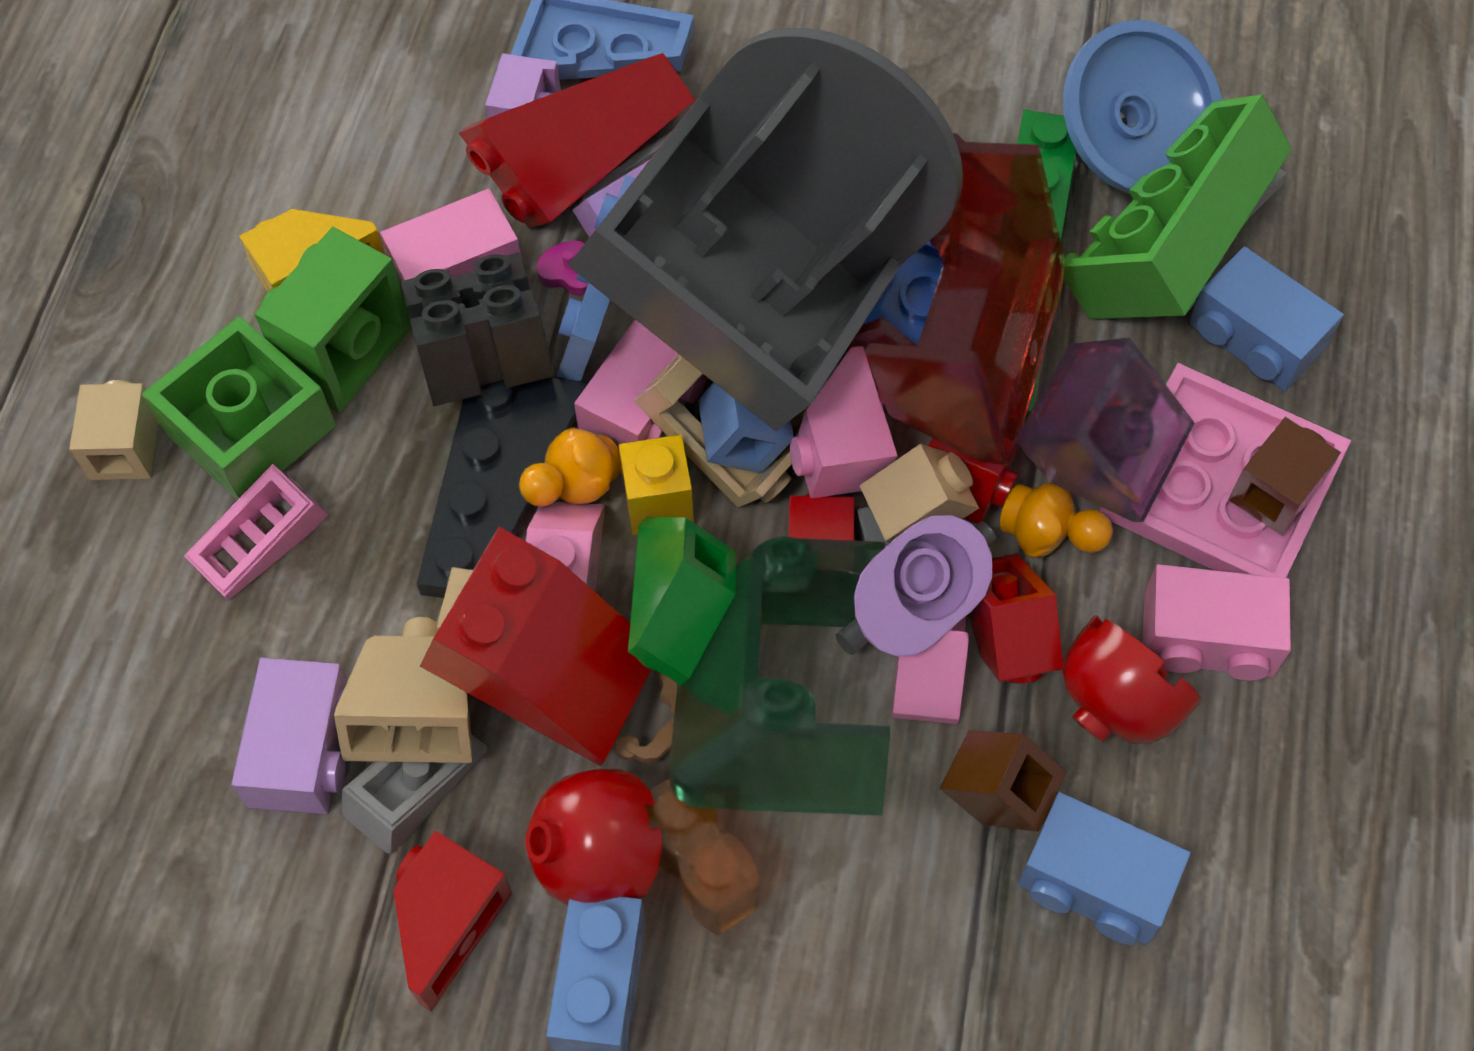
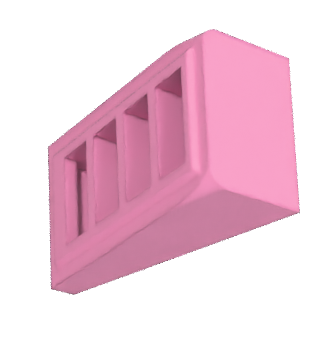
(257, 501)

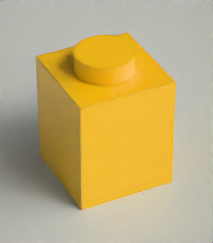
(656, 479)

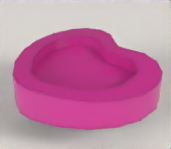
(554, 268)

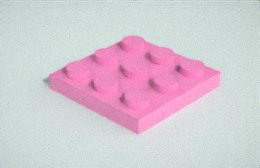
(1193, 504)

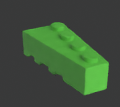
(1181, 215)

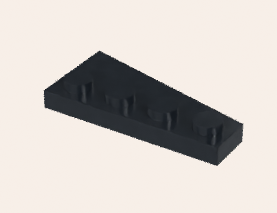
(491, 448)

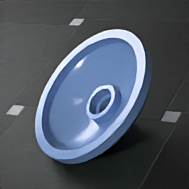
(1151, 79)

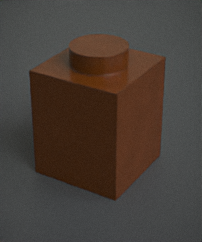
(1284, 475)
(1003, 780)

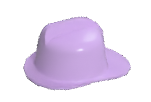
(922, 585)

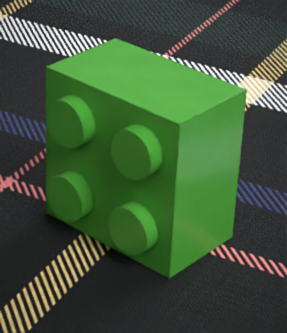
(337, 315)
(240, 407)

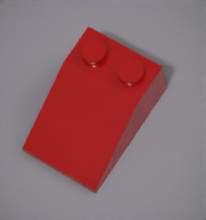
(540, 648)

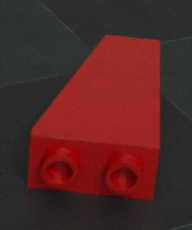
(571, 139)

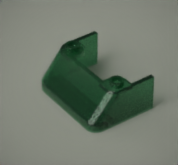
(756, 738)

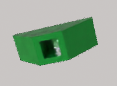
(678, 594)

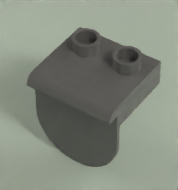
(779, 214)

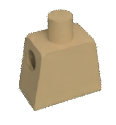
(399, 709)

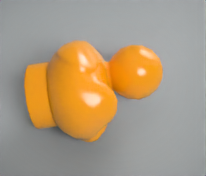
(574, 469)
(1046, 516)

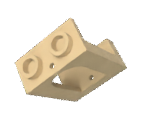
(661, 404)

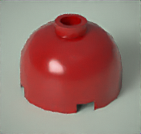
(1123, 686)
(594, 838)

